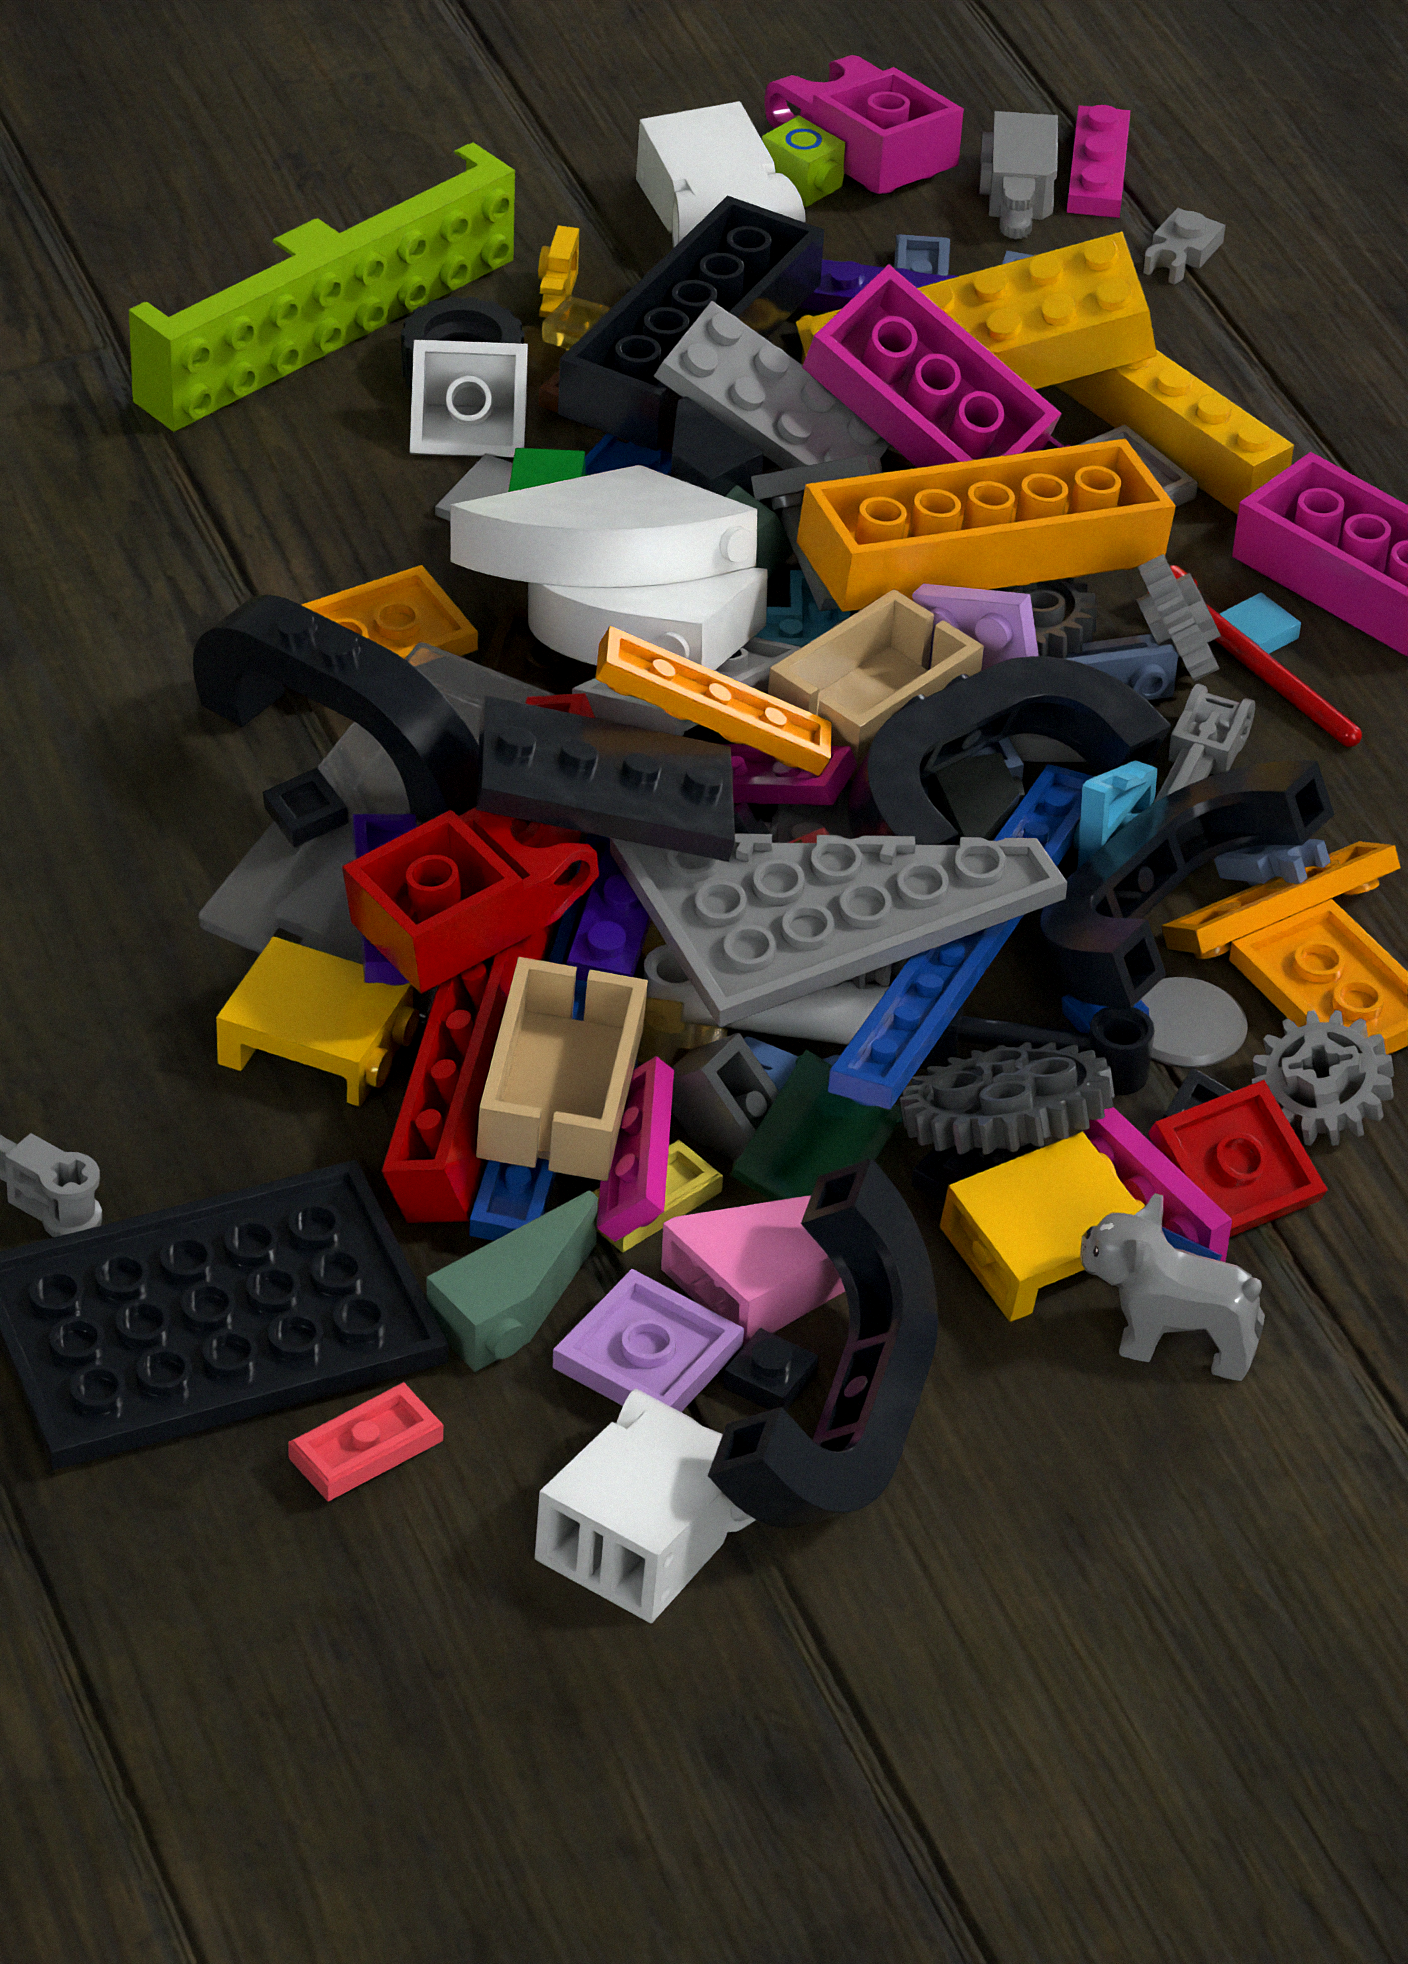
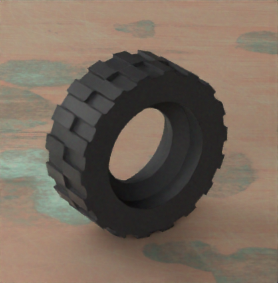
(457, 321)

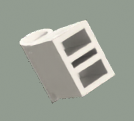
(701, 157)
(637, 1508)

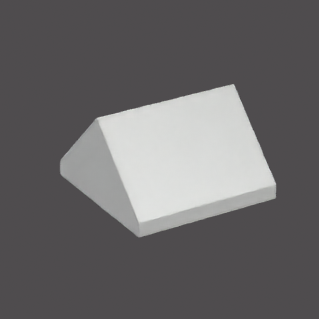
(468, 398)

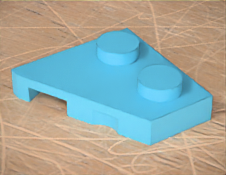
(1110, 804)

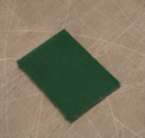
(811, 1134)

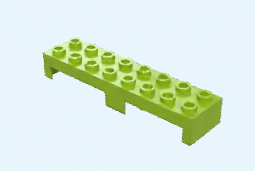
(323, 294)

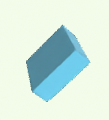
(1264, 622)

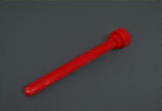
(1282, 679)

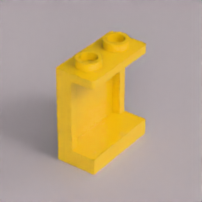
(317, 1015)
(1027, 1218)

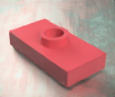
(365, 1441)

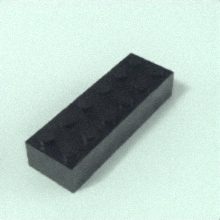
(739, 258)

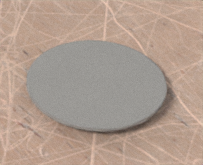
(1194, 1022)

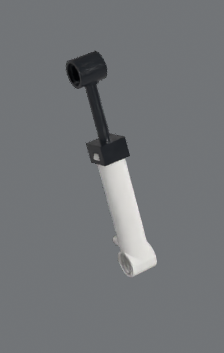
(838, 1012)

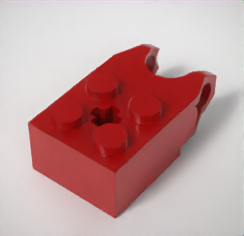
(461, 892)

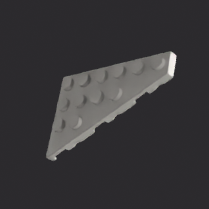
(827, 910)

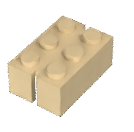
(872, 668)
(559, 1080)

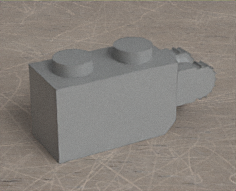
(1019, 169)

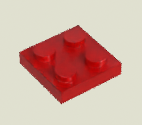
(1242, 1156)

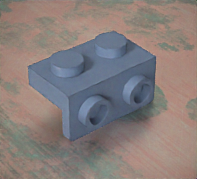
(1134, 661)

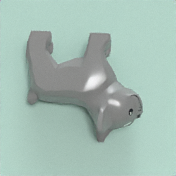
(1174, 1290)

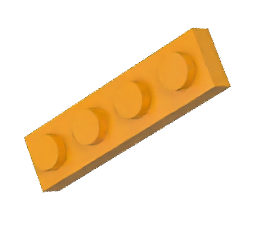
(713, 701)
(1212, 928)

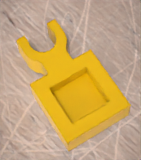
(558, 268)

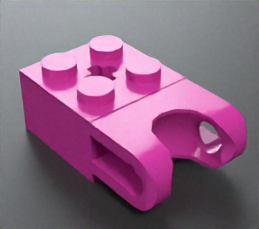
(887, 119)

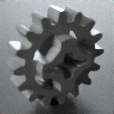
(1178, 616)
(1353, 1069)

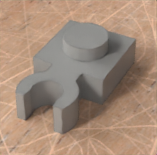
(1183, 240)

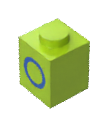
(807, 157)

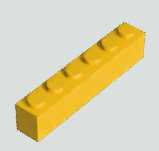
(1188, 424)

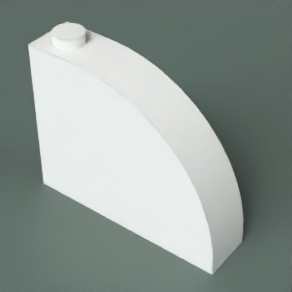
(605, 532)
(694, 618)

